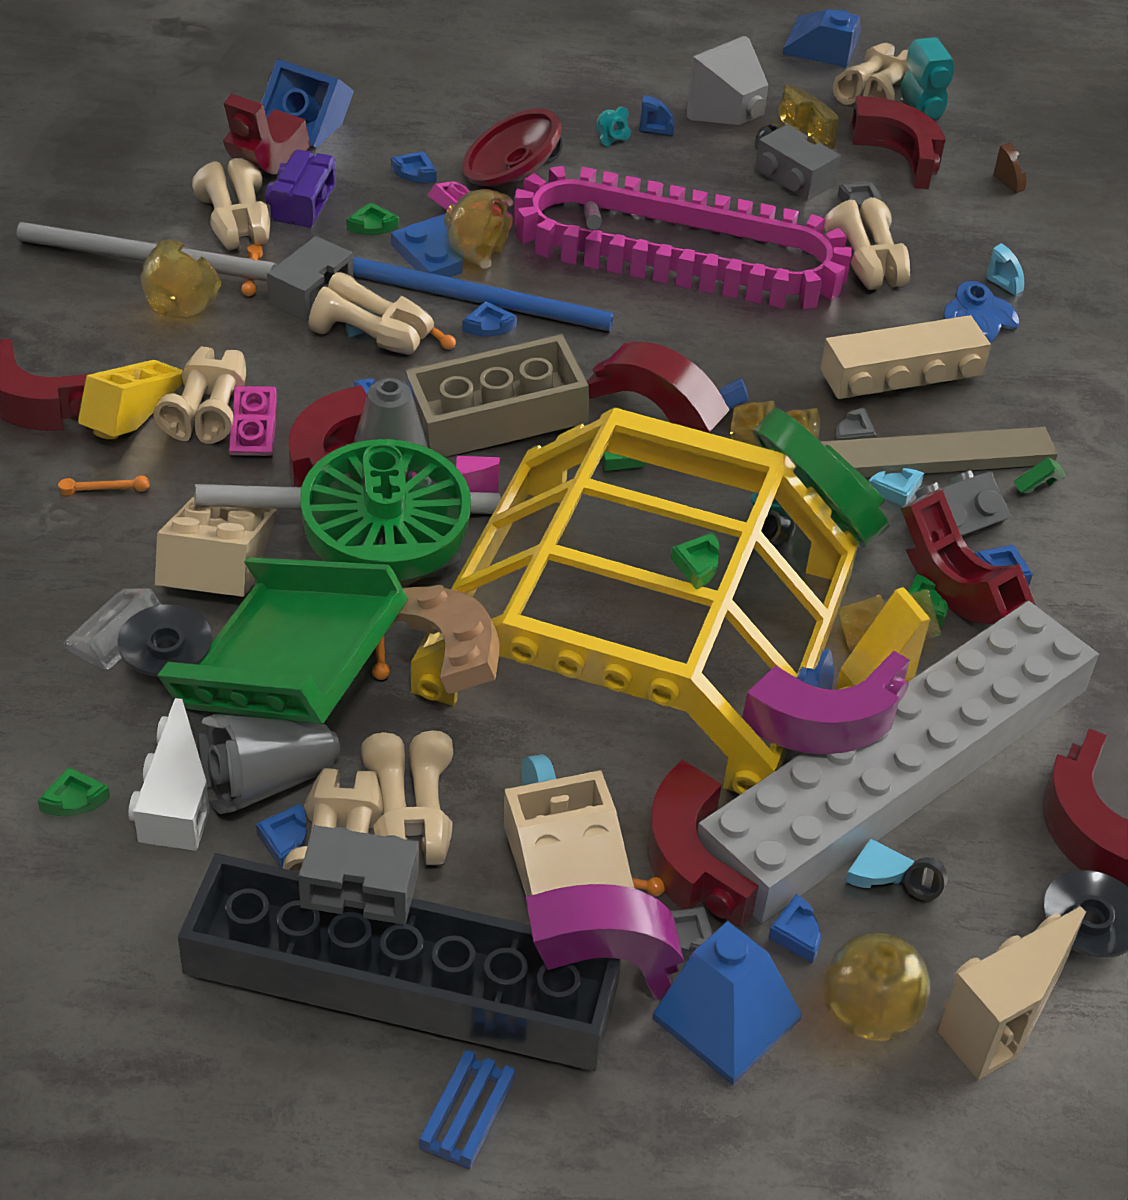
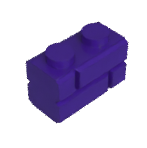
(301, 188)

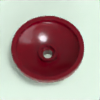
(512, 148)

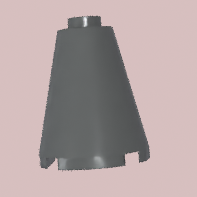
(390, 414)
(261, 757)

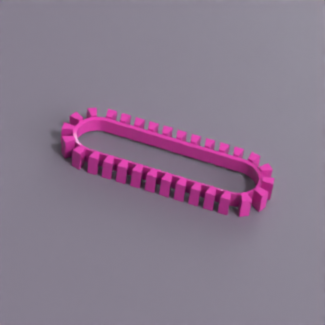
(709, 267)

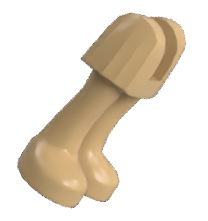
(874, 75)
(234, 220)
(871, 261)
(395, 327)
(202, 376)
(428, 759)
(340, 807)

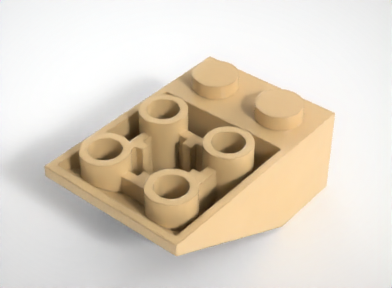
(209, 545)
(565, 834)
(1004, 994)

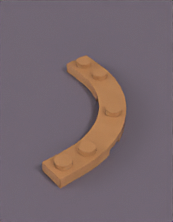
(467, 630)

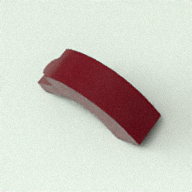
(900, 129)
(262, 139)
(666, 379)
(36, 400)
(322, 429)
(960, 577)
(1077, 817)
(680, 858)

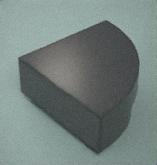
(858, 192)
(855, 426)
(692, 928)

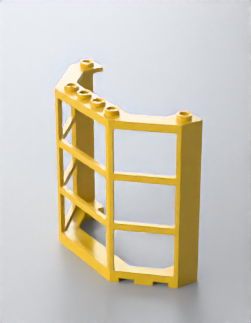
(622, 667)

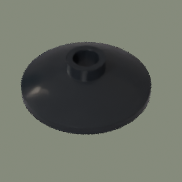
(164, 636)
(1105, 906)

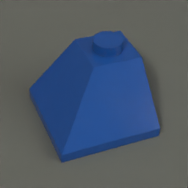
(824, 37)
(310, 96)
(728, 1003)

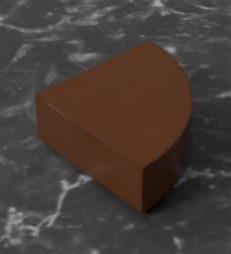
(1008, 168)

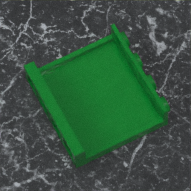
(292, 640)

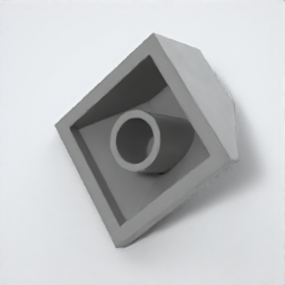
(727, 84)

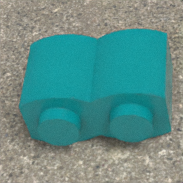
(928, 77)

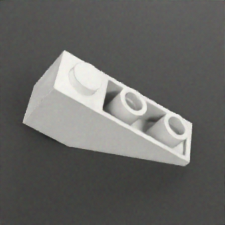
(174, 793)

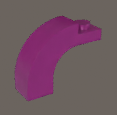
(826, 719)
(607, 923)

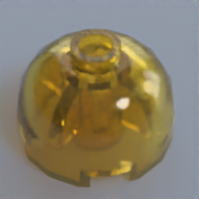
(478, 225)
(177, 282)
(877, 985)

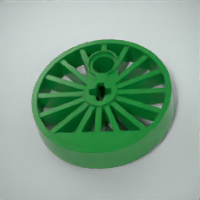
(847, 493)
(386, 505)

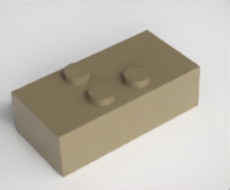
(499, 395)

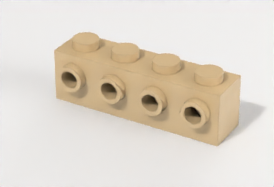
(904, 356)

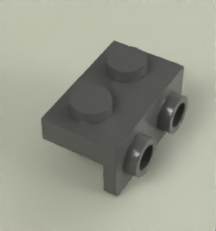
(973, 501)

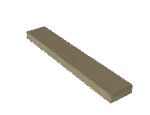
(948, 451)

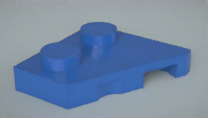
(427, 247)

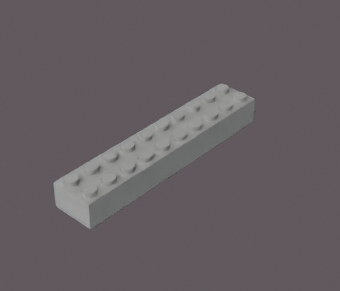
(947, 725)

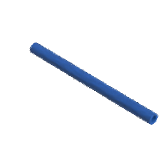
(480, 293)

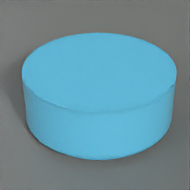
(536, 769)

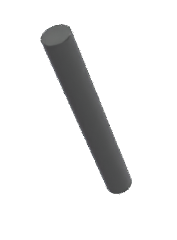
(592, 215)

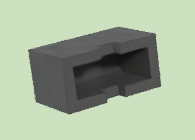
(797, 163)
(301, 276)
(359, 873)

